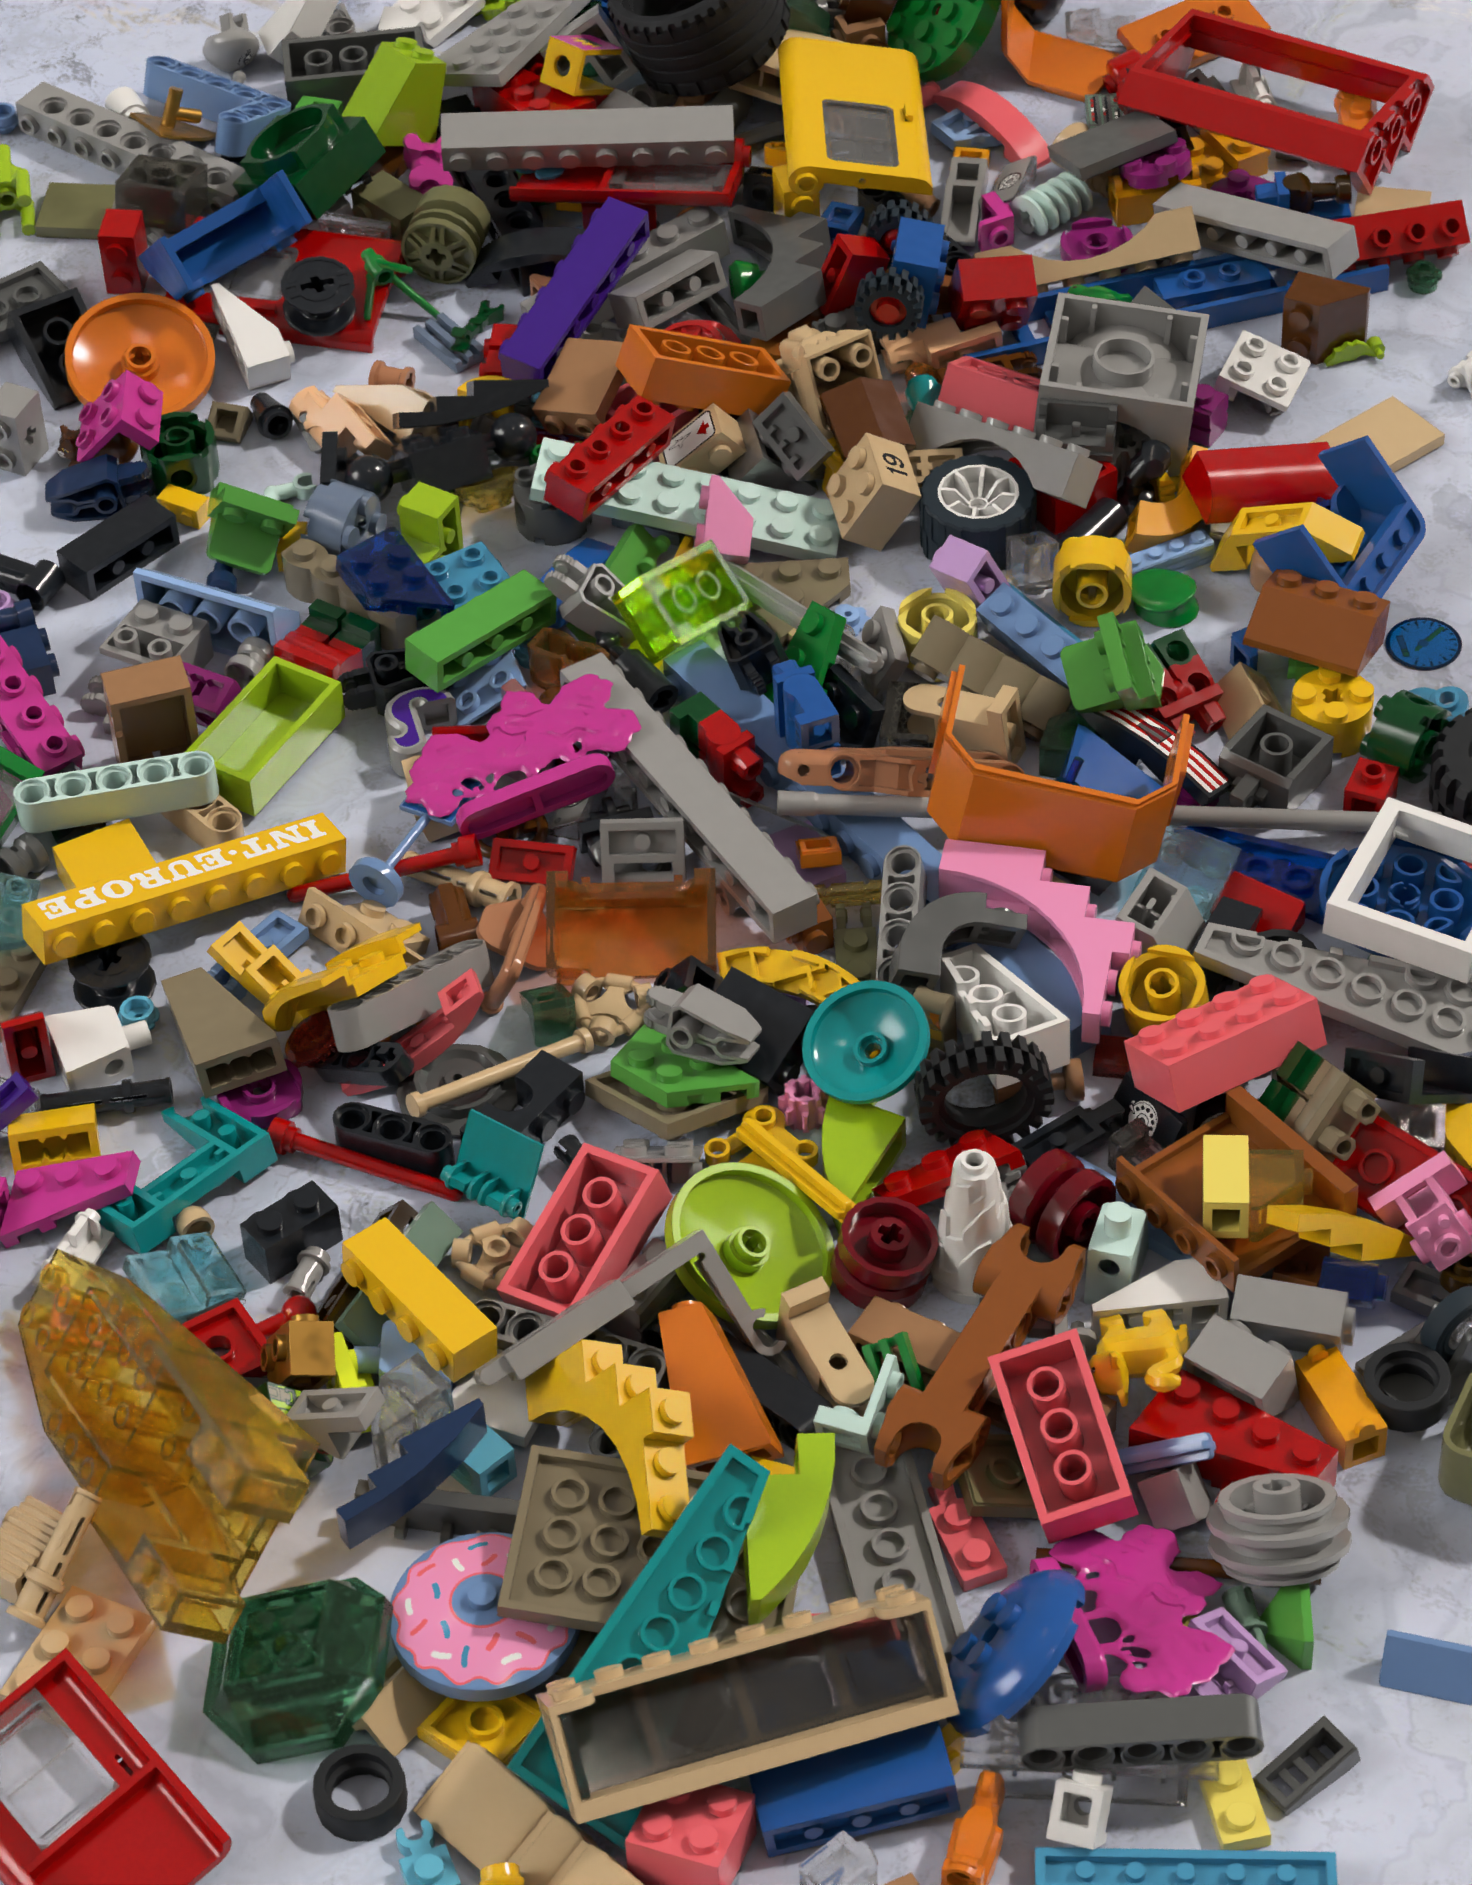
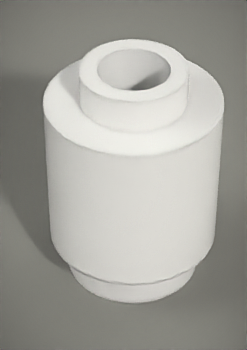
(125, 100)

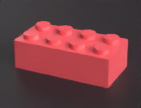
(1223, 1042)
(586, 1231)
(1062, 1436)

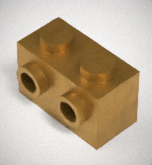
(300, 1353)

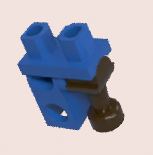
(1299, 194)

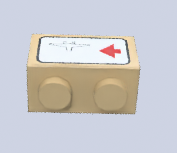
(706, 443)

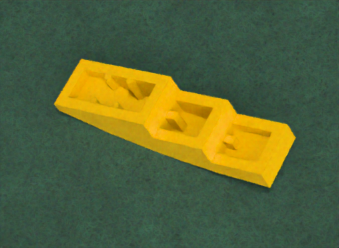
(257, 967)
(1342, 1232)

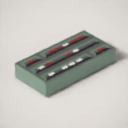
(1101, 109)

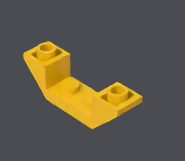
(1334, 535)

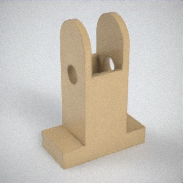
(979, 719)
(823, 1346)

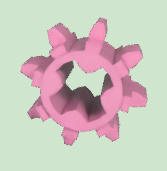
(803, 1104)

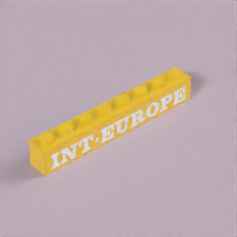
(183, 888)

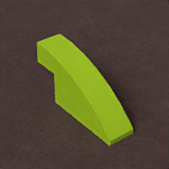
(859, 1147)
(788, 1525)

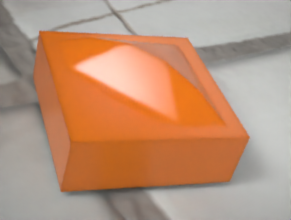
(818, 852)

